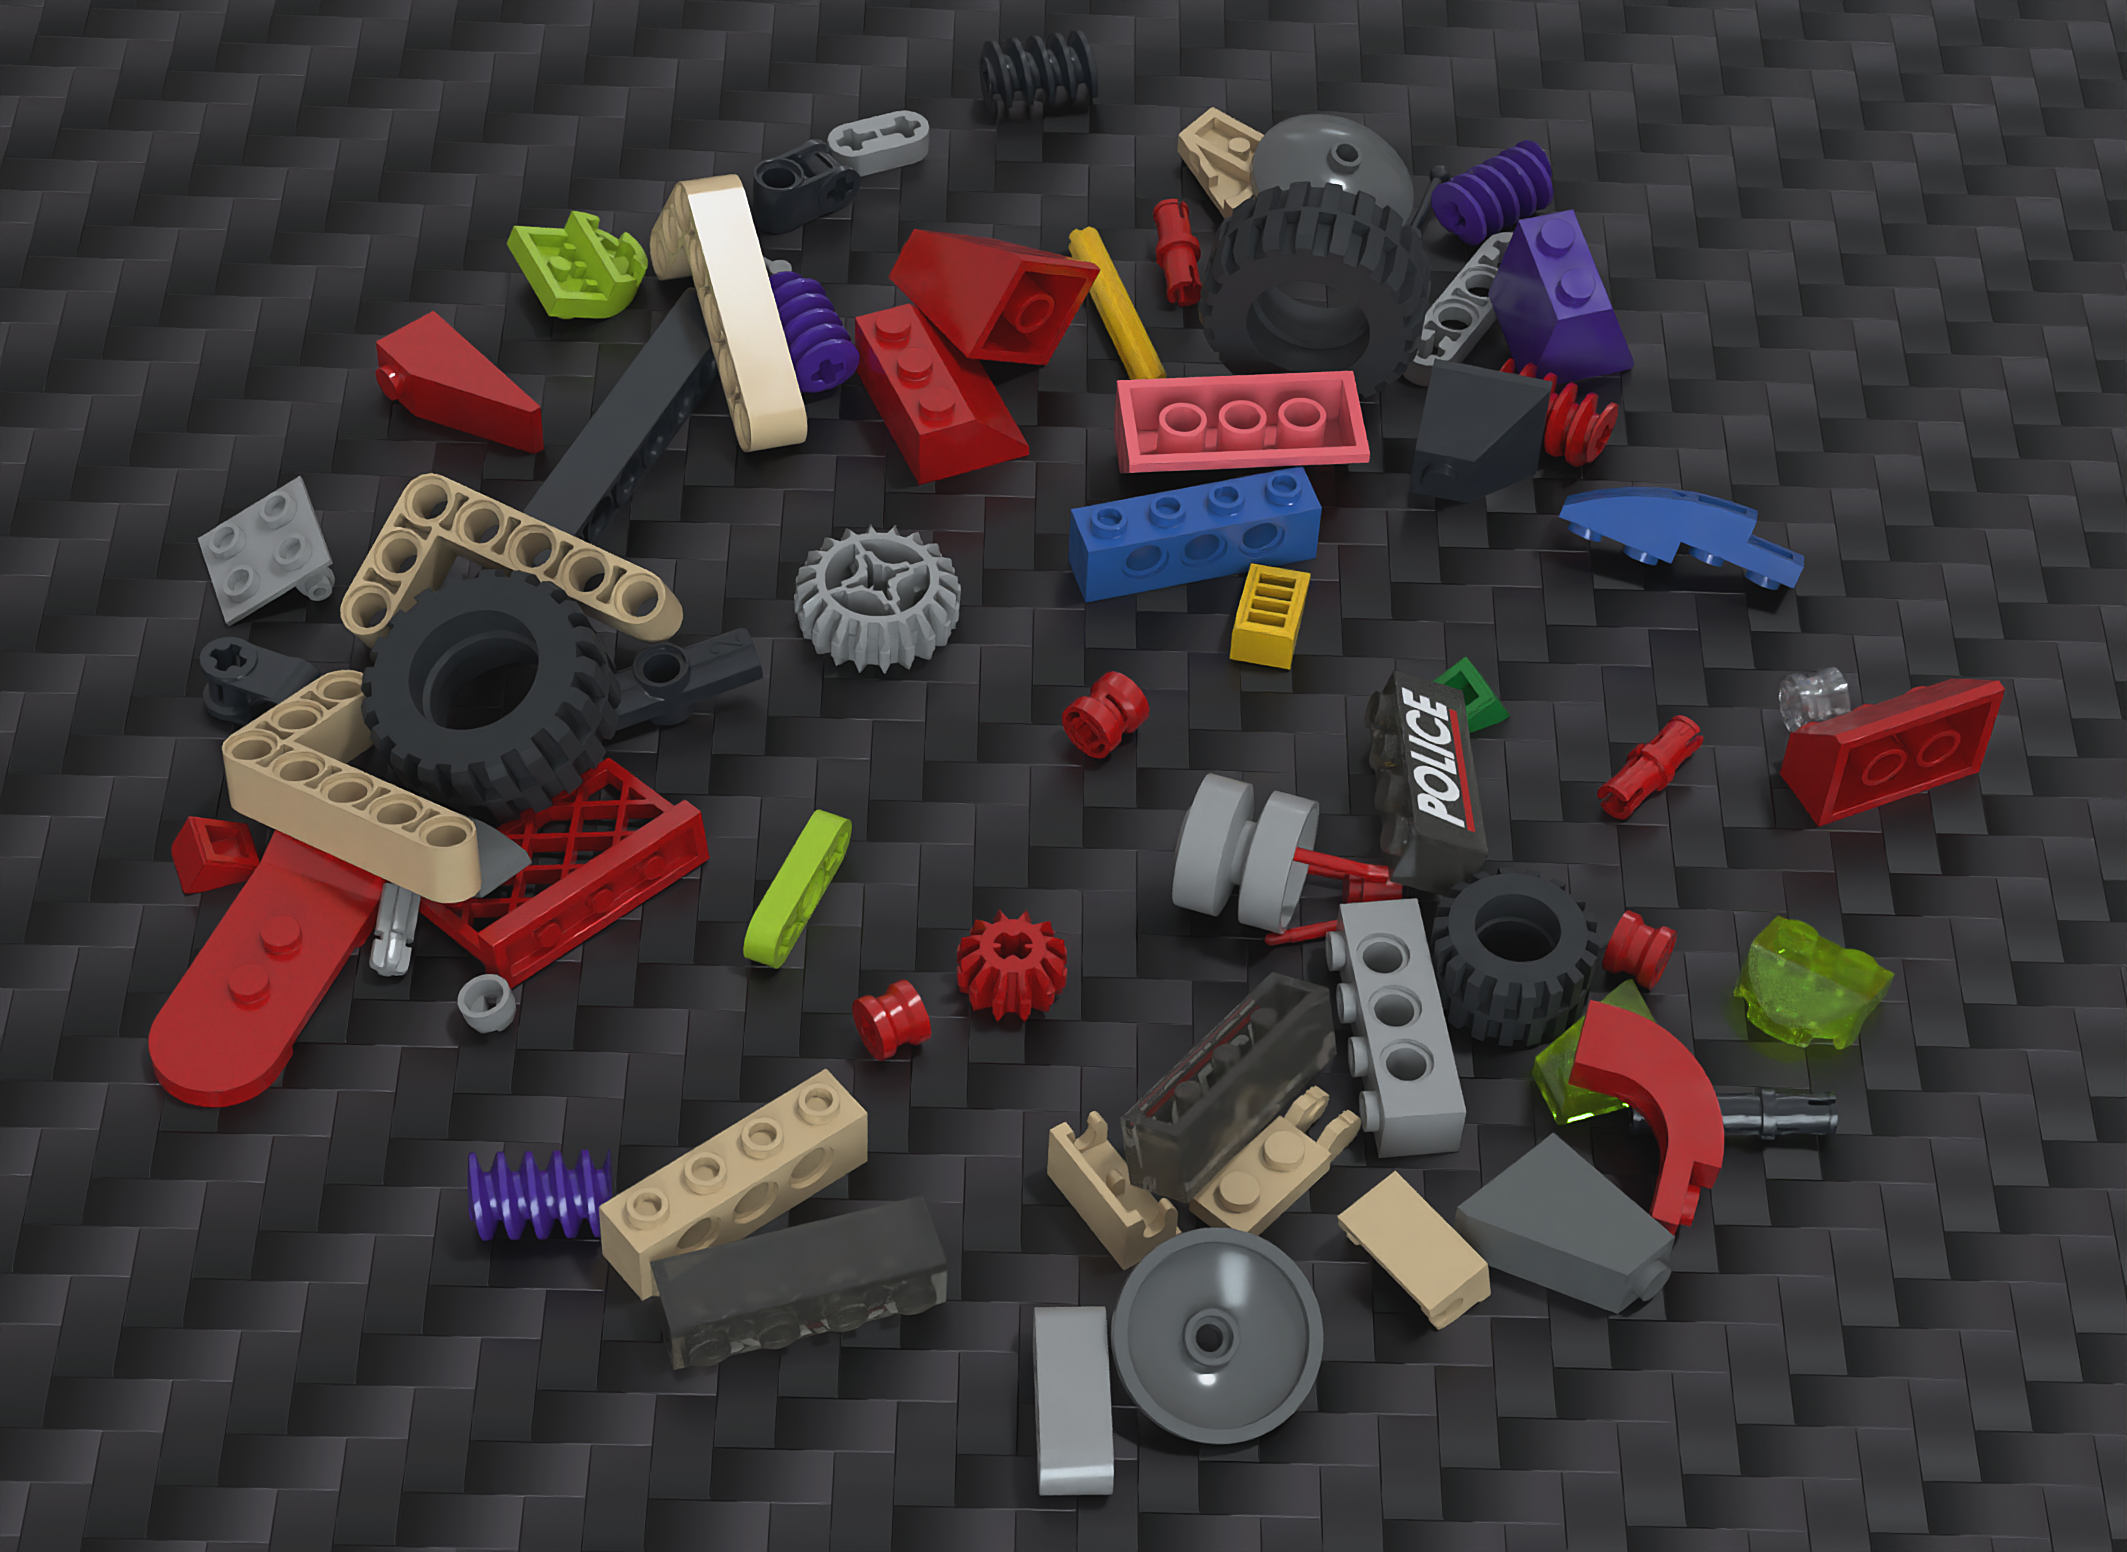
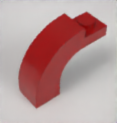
(1668, 1087)

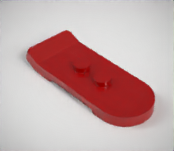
(262, 974)

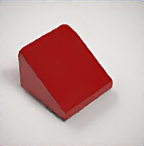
(213, 854)

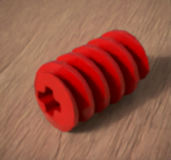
(1571, 426)

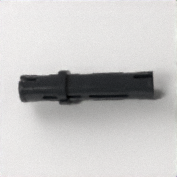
(1766, 1113)

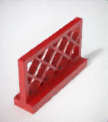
(582, 895)

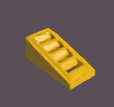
(1262, 642)

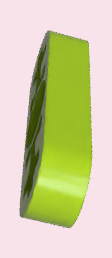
(797, 889)

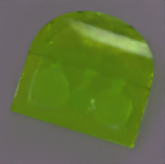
(1808, 985)

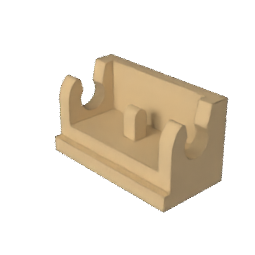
(1100, 1190)
(1418, 1249)

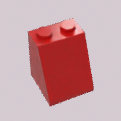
(993, 294)

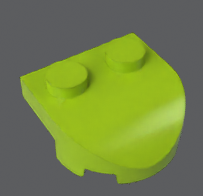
(579, 267)

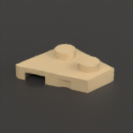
(1220, 157)

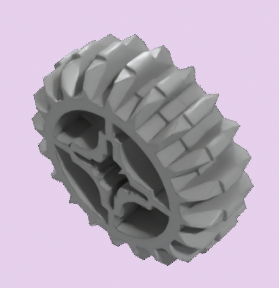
(877, 598)

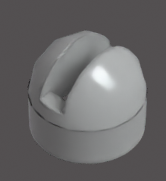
(475, 1005)

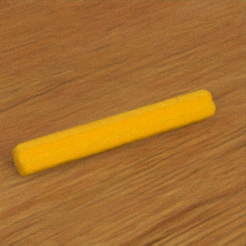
(1117, 308)

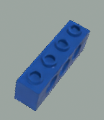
(1193, 533)

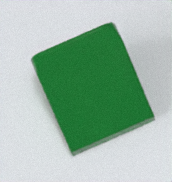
(1481, 702)

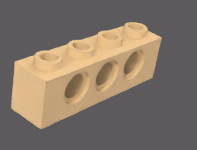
(736, 1179)

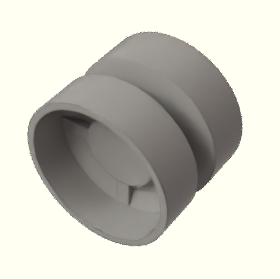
(1226, 848)

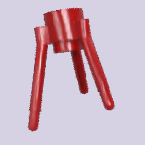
(1360, 884)

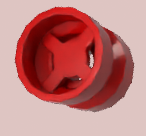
(1111, 709)

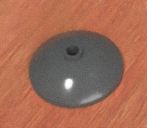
(1332, 151)
(1263, 1327)

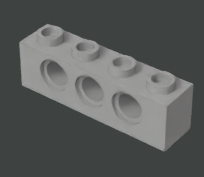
(1396, 1028)

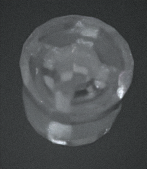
(1813, 697)

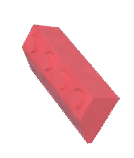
(1239, 422)

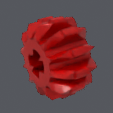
(1011, 965)

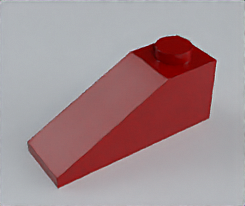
(455, 385)

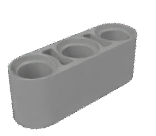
(1072, 1401)

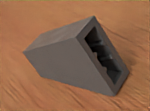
(1567, 1229)

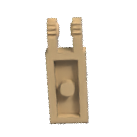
(1275, 1167)

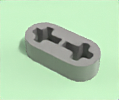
(881, 142)

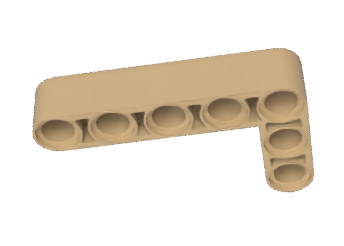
(712, 237)
(512, 549)
(295, 779)

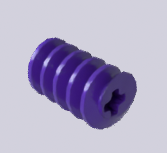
(1495, 193)
(813, 332)
(537, 1194)

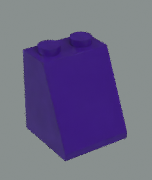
(1556, 303)

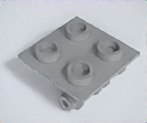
(268, 553)

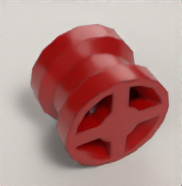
(1639, 950)
(891, 1020)

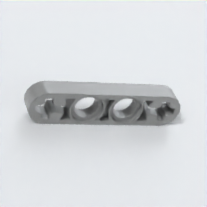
(1459, 305)

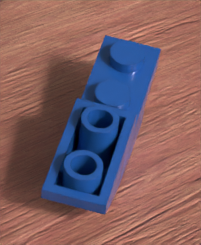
(1659, 519)

